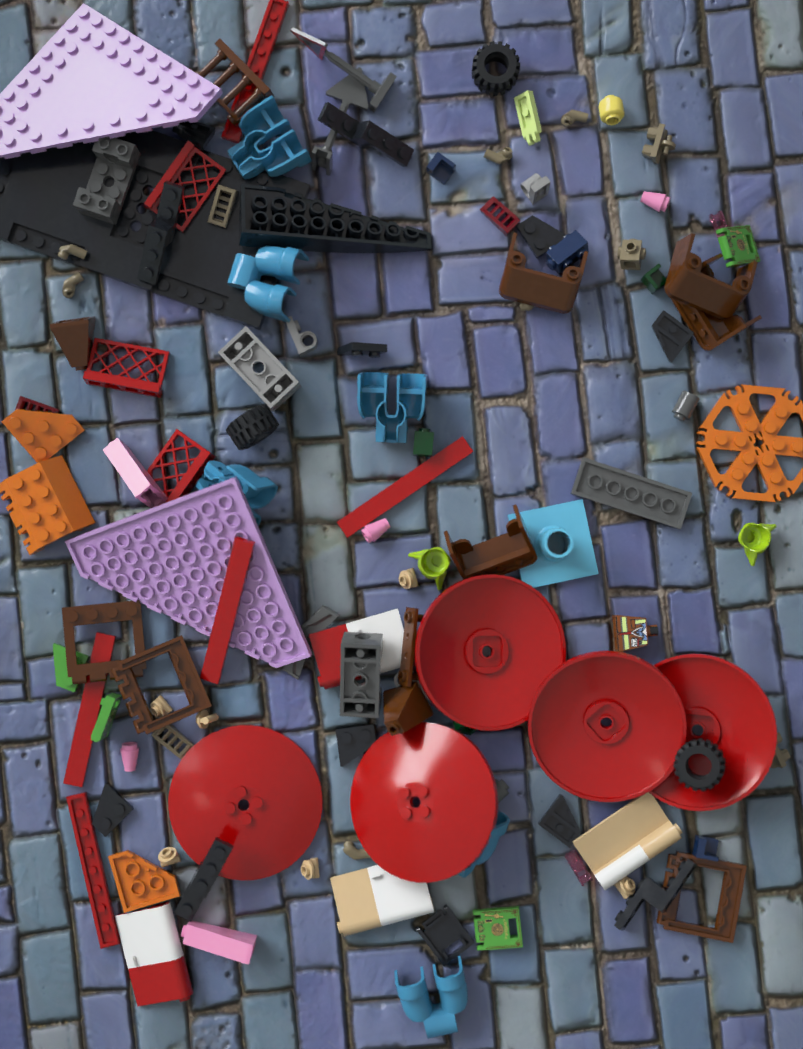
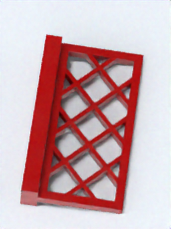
(174, 173)
(127, 383)
(194, 470)

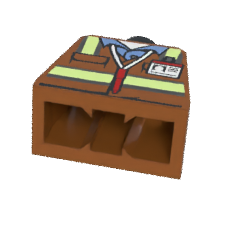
(631, 632)

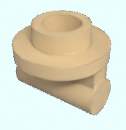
(408, 579)
(160, 707)
(203, 719)
(168, 856)
(310, 868)
(625, 887)

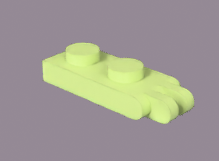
(528, 117)

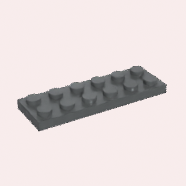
(631, 493)

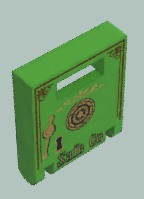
(738, 245)
(106, 716)
(494, 928)

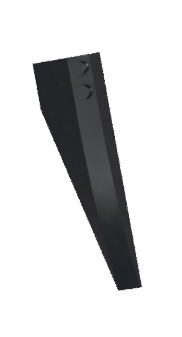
(288, 220)

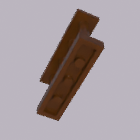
(248, 78)
(405, 673)

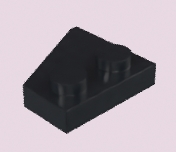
(195, 132)
(539, 235)
(671, 334)
(359, 349)
(354, 741)
(110, 810)
(560, 822)

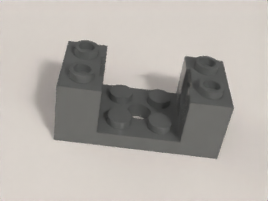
(114, 160)
(360, 657)

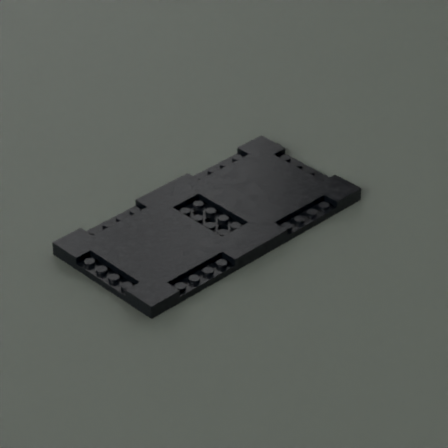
(196, 265)

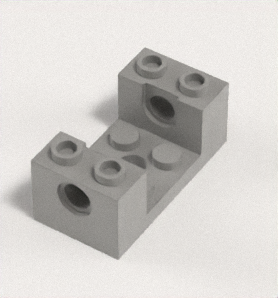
(274, 383)

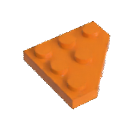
(42, 432)
(141, 881)

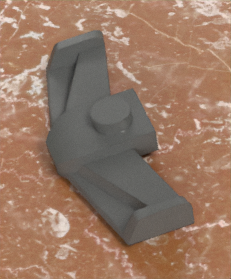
(317, 622)

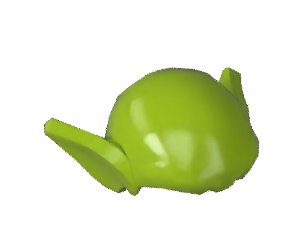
(755, 539)
(433, 564)

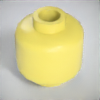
(611, 110)

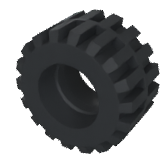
(500, 54)
(252, 427)
(699, 781)

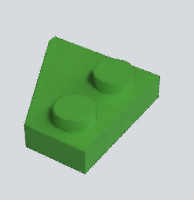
(60, 664)

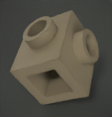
(631, 254)

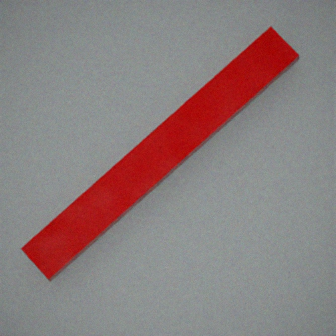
(258, 60)
(405, 487)
(227, 609)
(88, 714)
(93, 870)

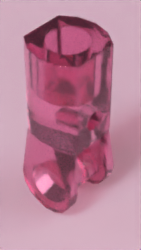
(718, 217)
(577, 865)

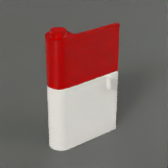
(327, 645)
(154, 955)

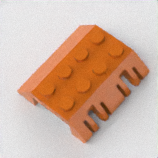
(45, 503)

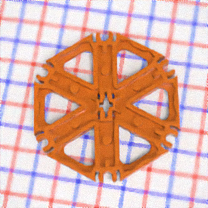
(744, 440)

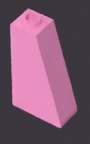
(134, 474)
(220, 941)

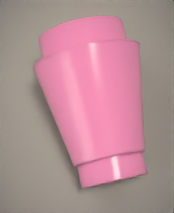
(655, 200)
(375, 530)
(129, 755)

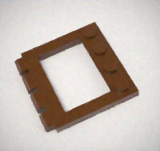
(100, 614)
(186, 673)
(728, 903)

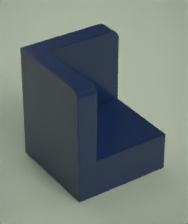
(440, 168)
(705, 848)

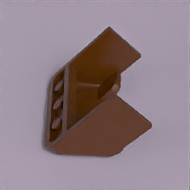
(540, 288)
(701, 291)
(709, 329)
(496, 555)

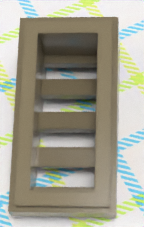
(229, 208)
(168, 745)

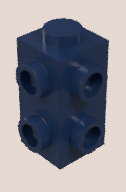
(566, 252)

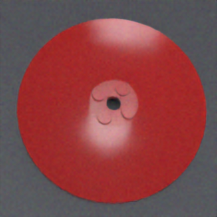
(523, 642)
(733, 716)
(614, 759)
(266, 772)
(454, 810)

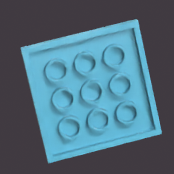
(561, 544)

